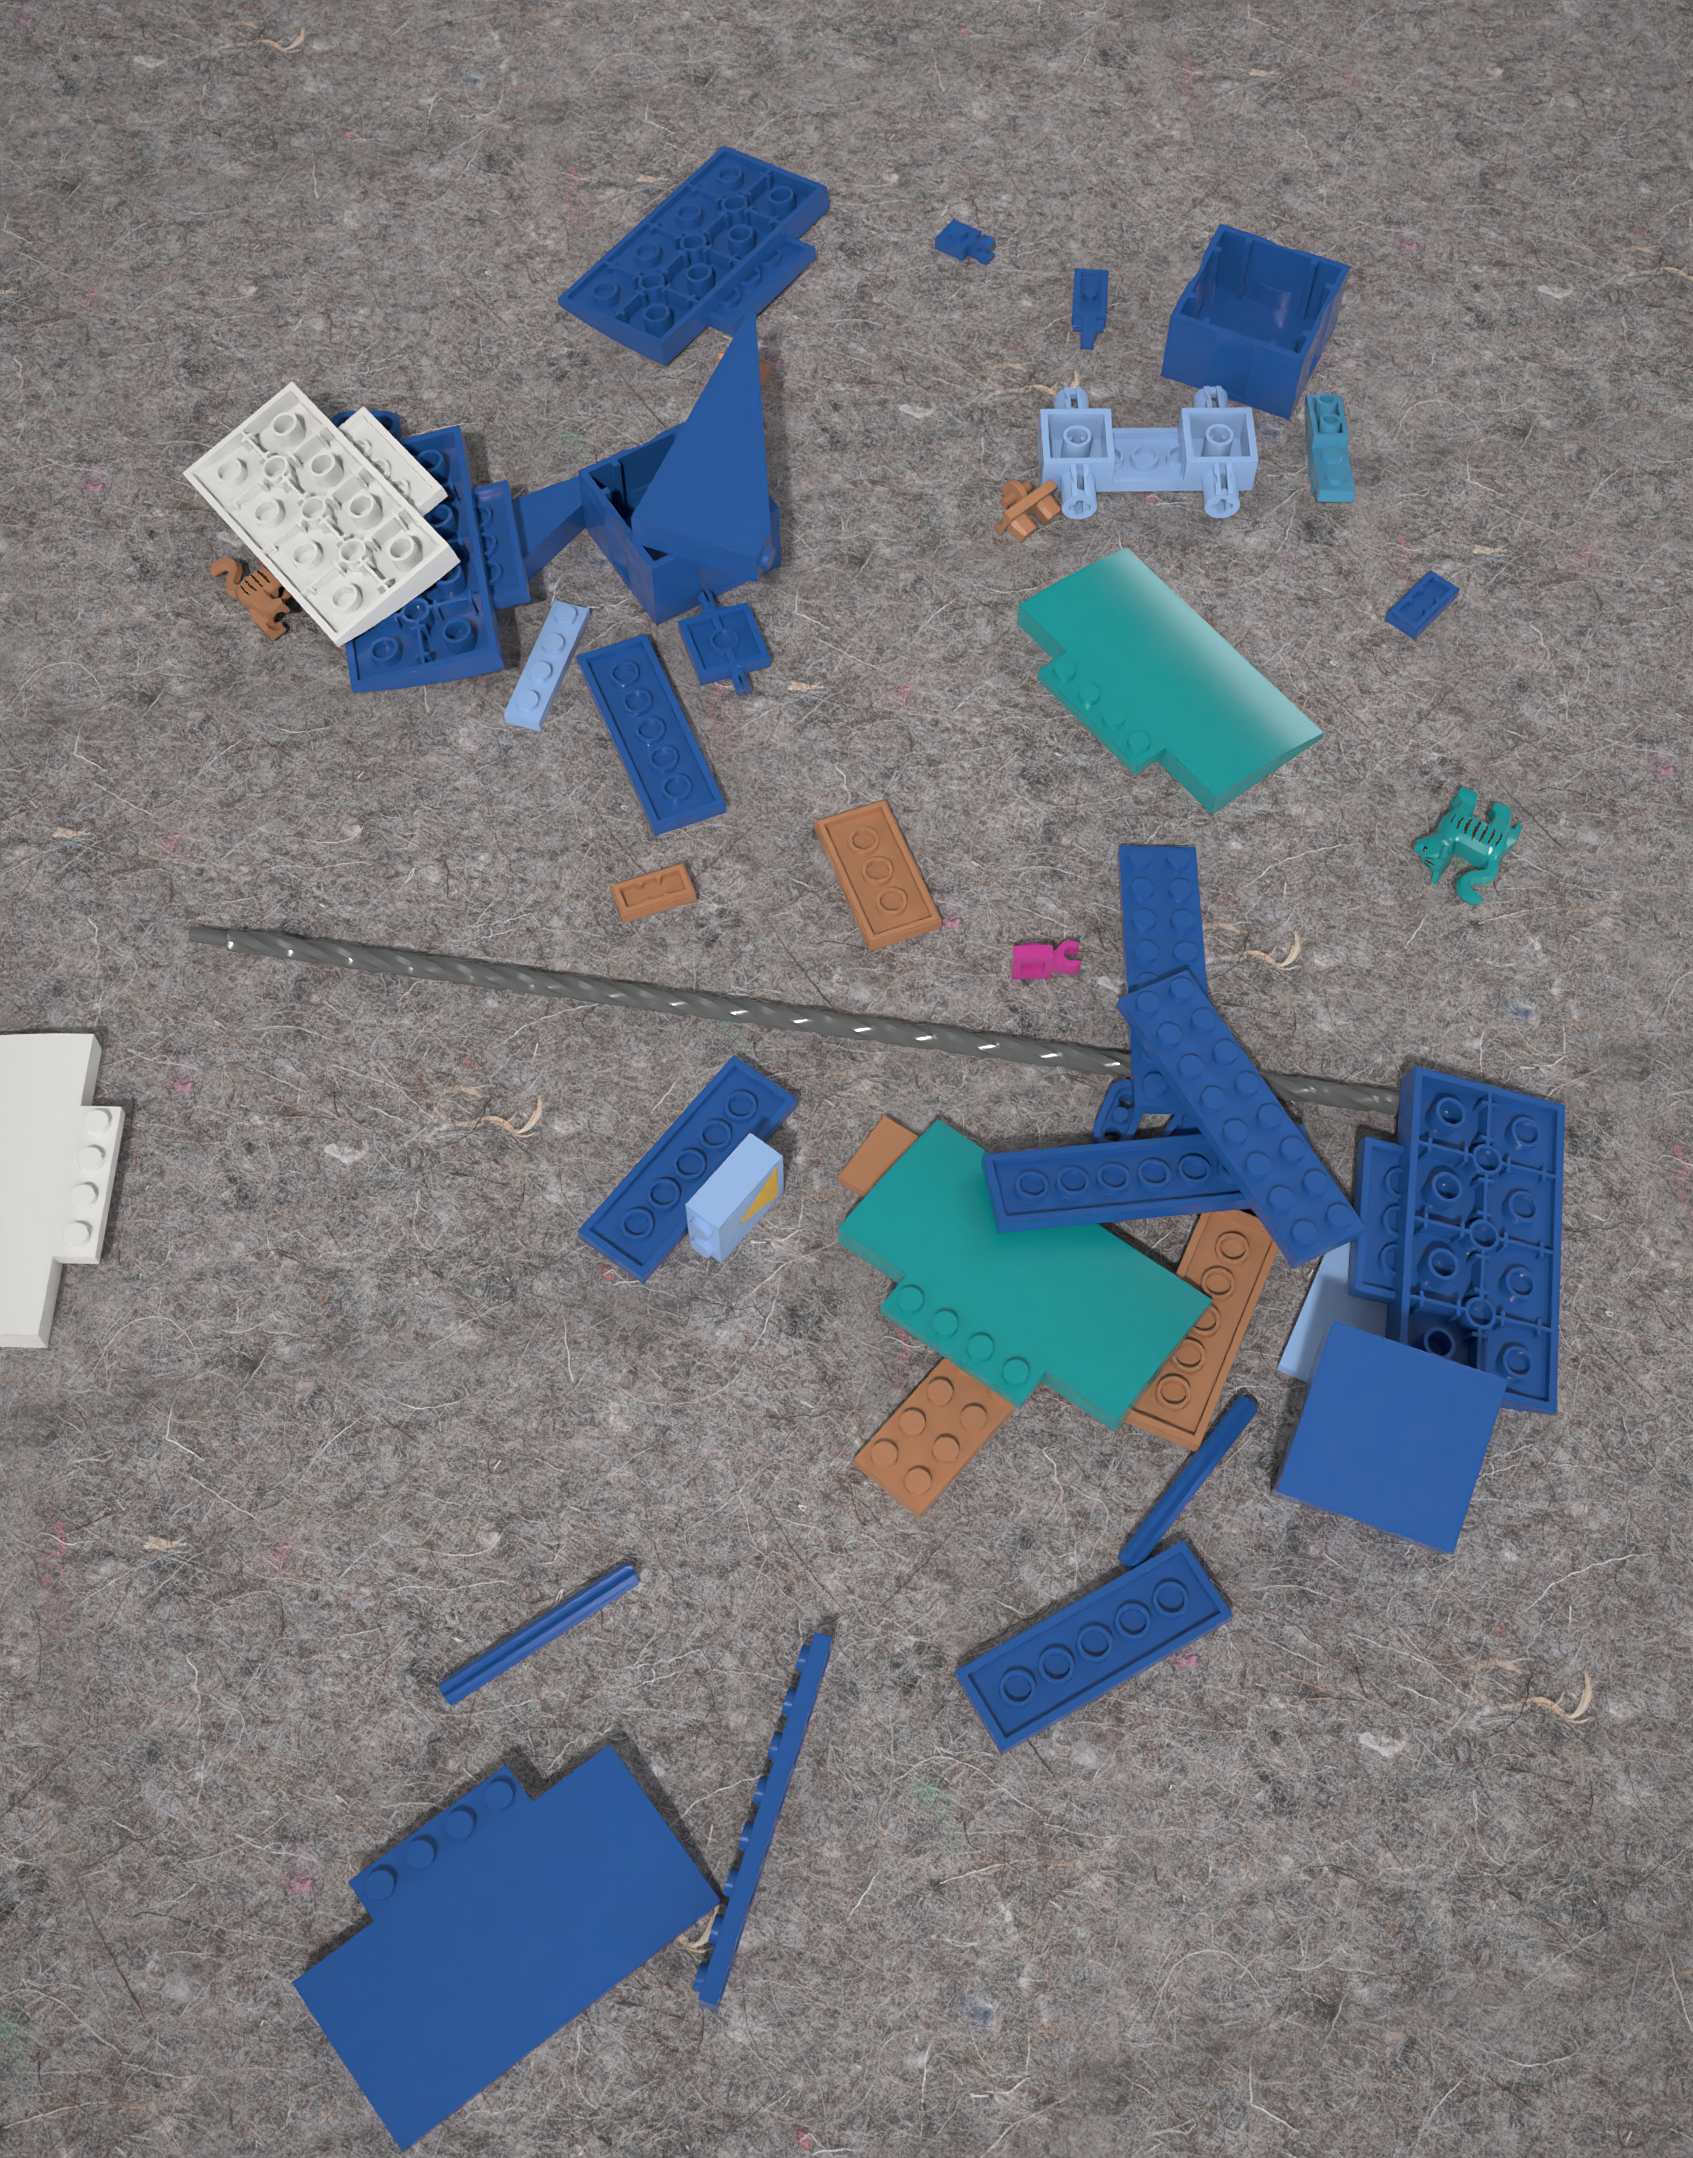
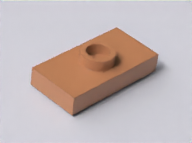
(653, 893)

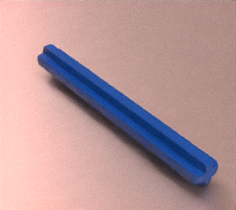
(1187, 1483)
(538, 1633)

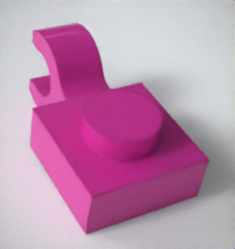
(1039, 960)

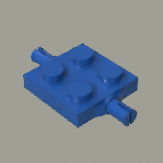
(724, 643)

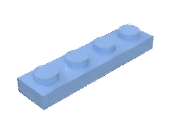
(547, 665)

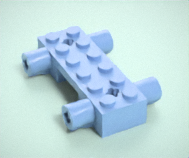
(1207, 453)

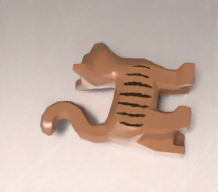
(258, 593)

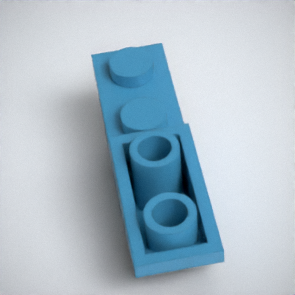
(1327, 448)

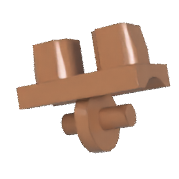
(1016, 517)

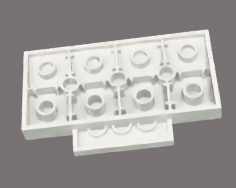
(328, 510)
(53, 1174)

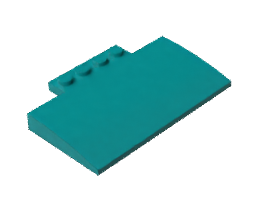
(1161, 681)
(1017, 1304)

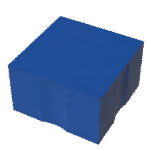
(1254, 320)
(658, 580)
(1390, 1437)

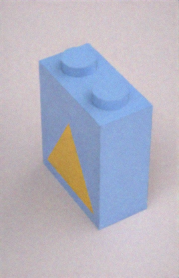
(734, 1198)

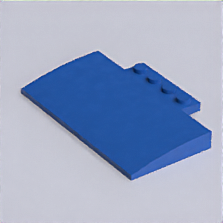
(702, 257)
(453, 623)
(1467, 1230)
(498, 1936)

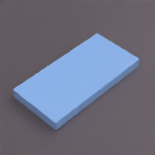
(1328, 1302)

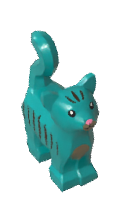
(1469, 839)

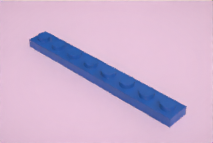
(757, 1836)

